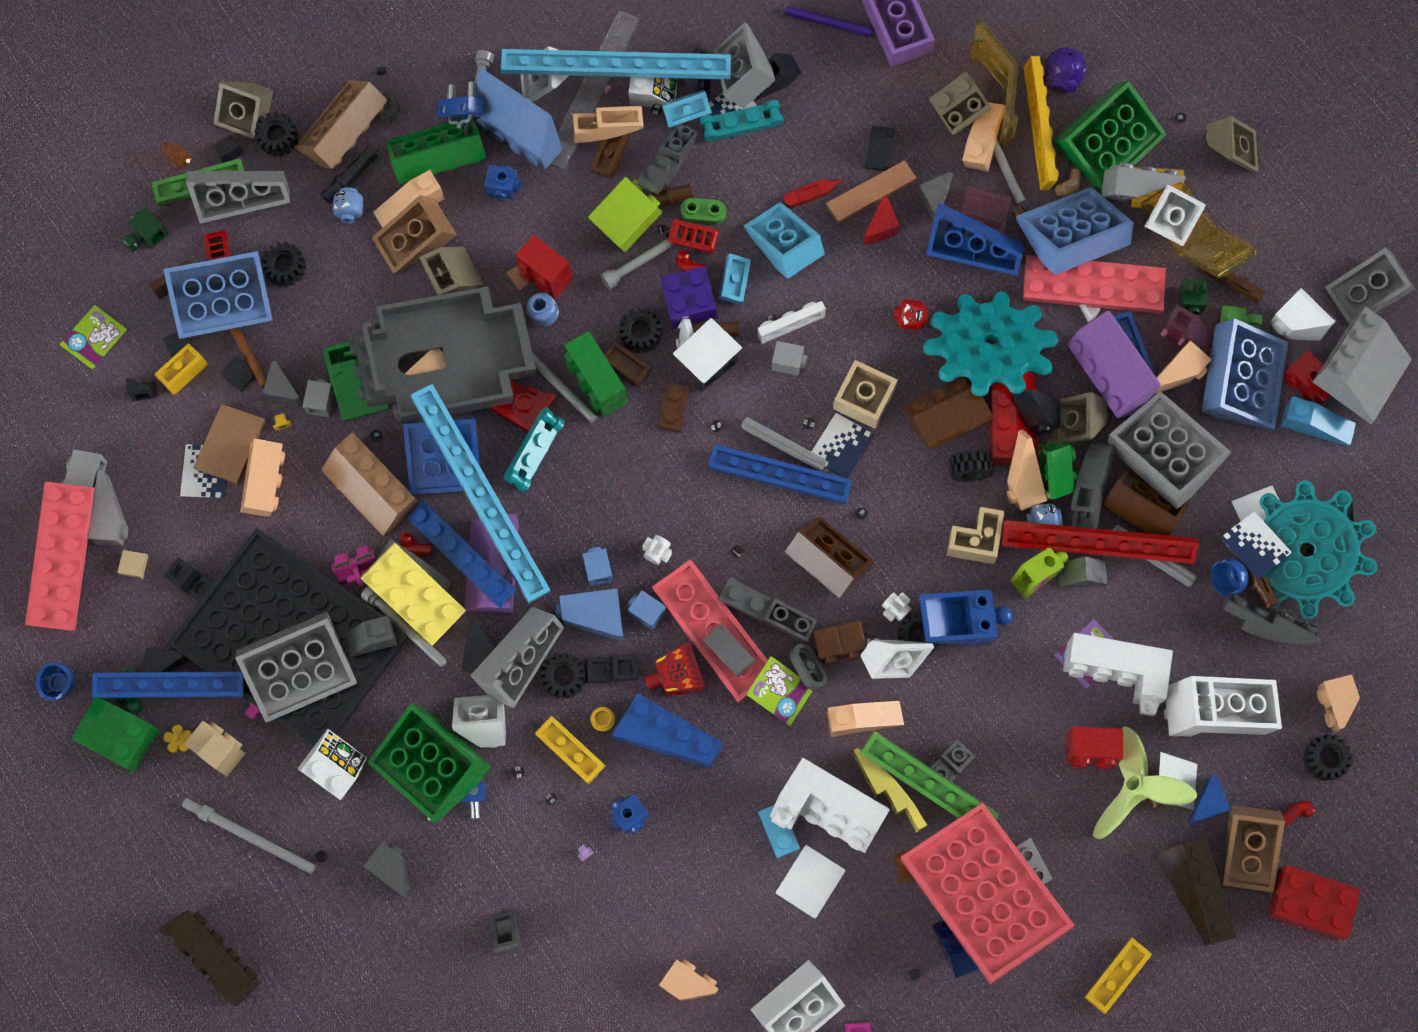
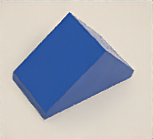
(1211, 801)

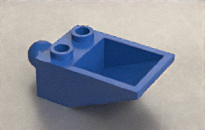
(957, 617)

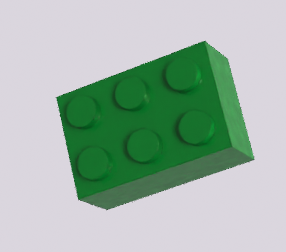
(595, 374)

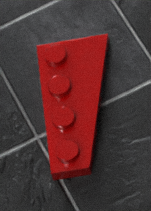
(525, 406)

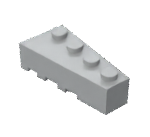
(235, 192)
(518, 657)

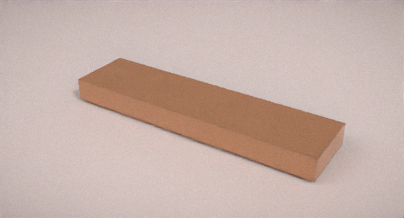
(871, 192)

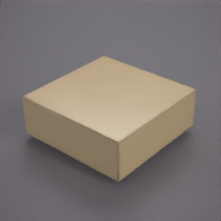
(132, 564)

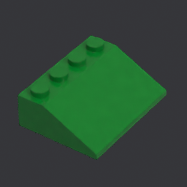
(1110, 133)
(428, 763)

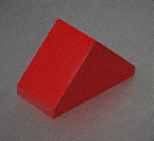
(883, 223)

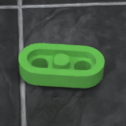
(703, 213)

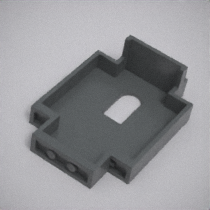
(479, 344)

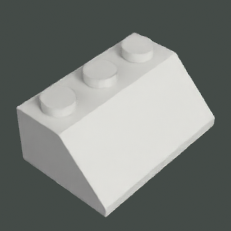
(799, 1002)

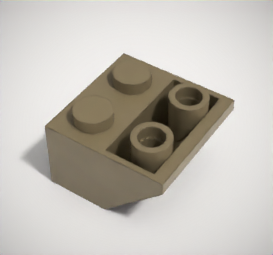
(960, 103)
(450, 270)

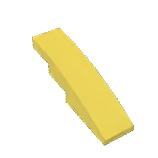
(883, 783)

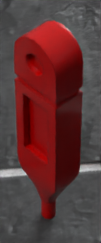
(809, 192)

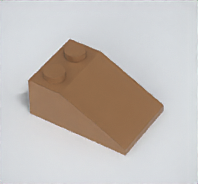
(413, 233)
(1252, 848)

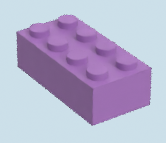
(900, 29)

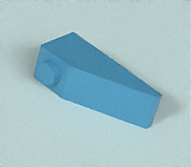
(1317, 421)

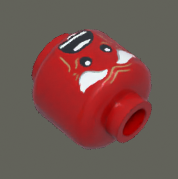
(911, 314)

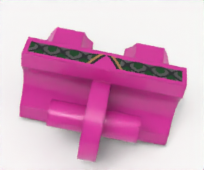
(353, 568)

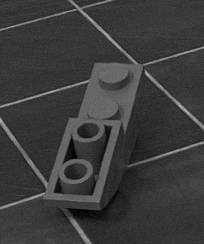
(669, 159)
(1091, 485)
(767, 611)
(1278, 627)

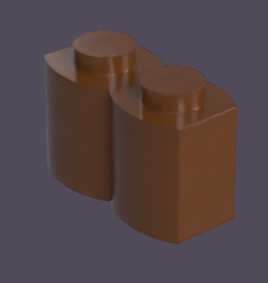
(840, 642)

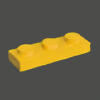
(570, 750)
(1118, 975)

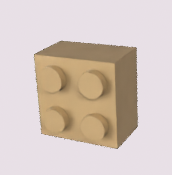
(865, 394)

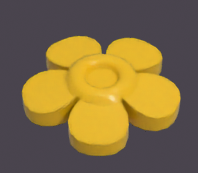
(177, 739)

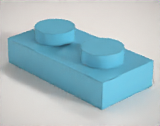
(686, 108)
(734, 279)
(782, 840)

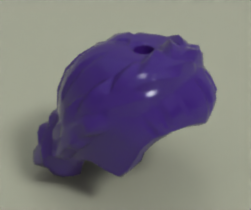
(1064, 69)

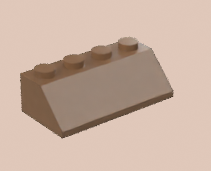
(341, 123)
(369, 485)

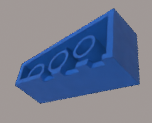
(972, 243)
(661, 731)

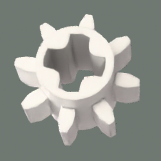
(657, 549)
(896, 607)

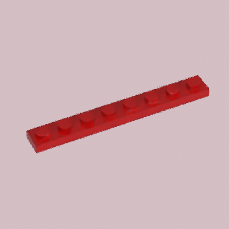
(1099, 542)

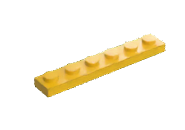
(1039, 118)

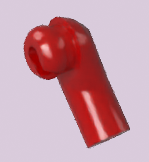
(684, 262)
(411, 545)
(1296, 809)

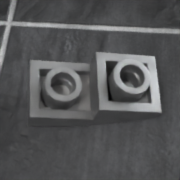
(729, 650)
(953, 761)

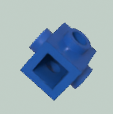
(502, 182)
(629, 805)

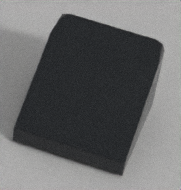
(227, 149)
(175, 344)
(237, 373)

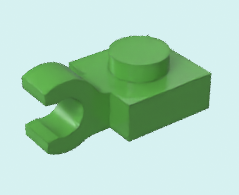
(1229, 312)

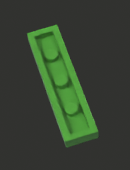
(176, 189)

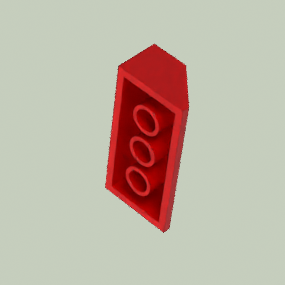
(1007, 422)

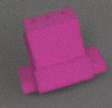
(252, 712)

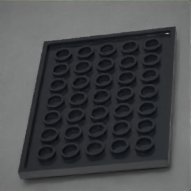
(264, 594)

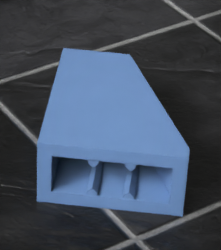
(593, 612)

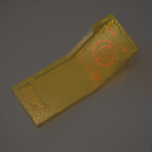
(1004, 68)
(1207, 244)

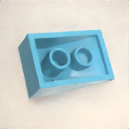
(785, 239)

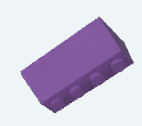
(1114, 365)
(481, 541)

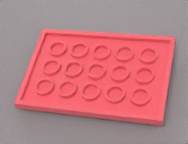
(987, 893)

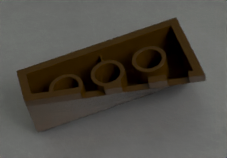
(1198, 887)
(211, 956)

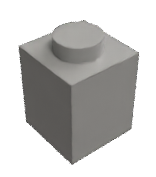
(788, 358)
(319, 398)

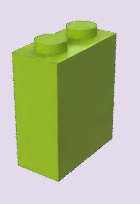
(626, 213)

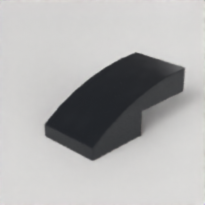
(188, 579)
(611, 669)

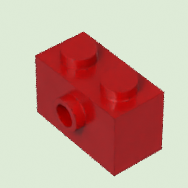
(1301, 377)

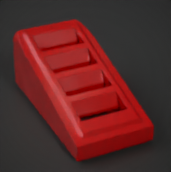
(713, 233)
(226, 248)

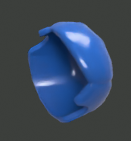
(1229, 577)

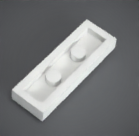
(791, 321)

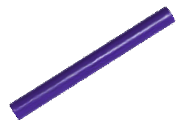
(828, 21)

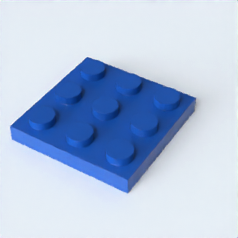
(425, 461)

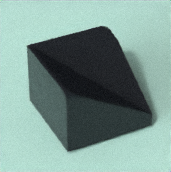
(140, 391)

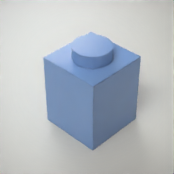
(597, 566)
(646, 610)

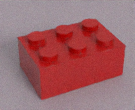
(1314, 902)

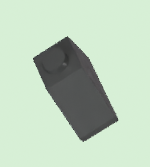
(371, 636)
(390, 867)

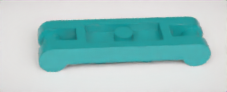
(741, 121)
(533, 449)

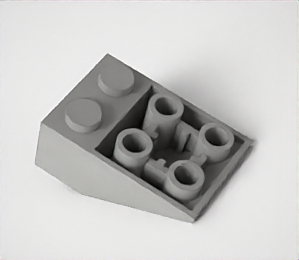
(1126, 183)

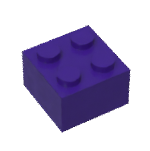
(689, 296)

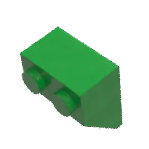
(1057, 468)

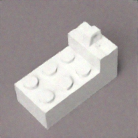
(1122, 662)
(1222, 706)
(830, 804)

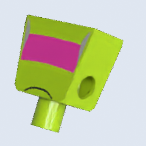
(1038, 571)

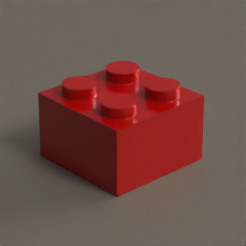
(543, 267)
(1094, 747)

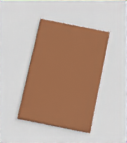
(515, 277)

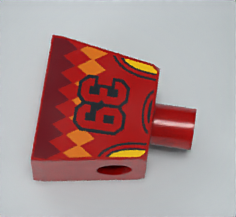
(677, 673)

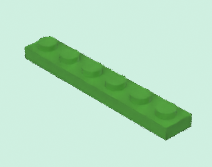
(920, 776)

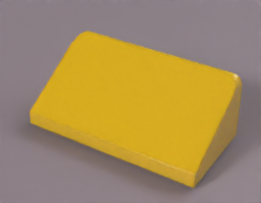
(181, 369)

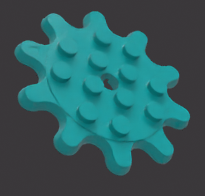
(983, 363)
(1335, 544)

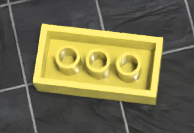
(413, 594)

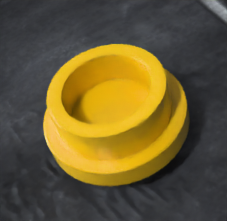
(602, 719)

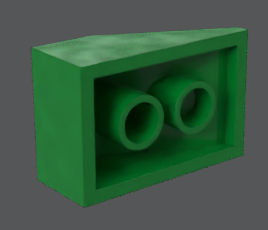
(115, 734)

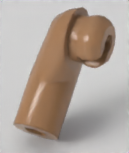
(1070, 186)

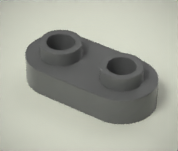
(808, 666)

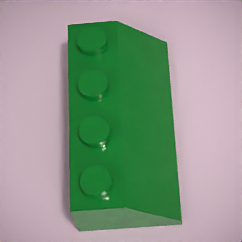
(435, 150)

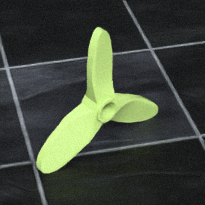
(1140, 786)

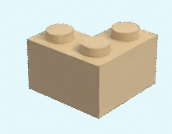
(978, 543)
(217, 750)

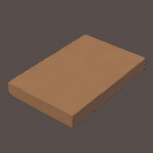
(229, 443)

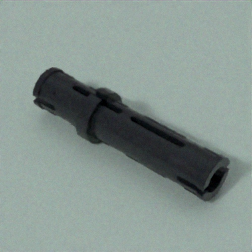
(349, 174)

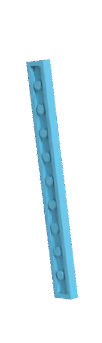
(616, 64)
(480, 493)

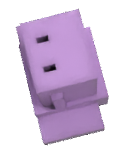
(584, 852)

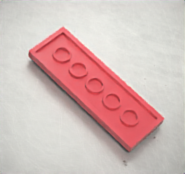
(1097, 286)
(60, 556)
(699, 612)

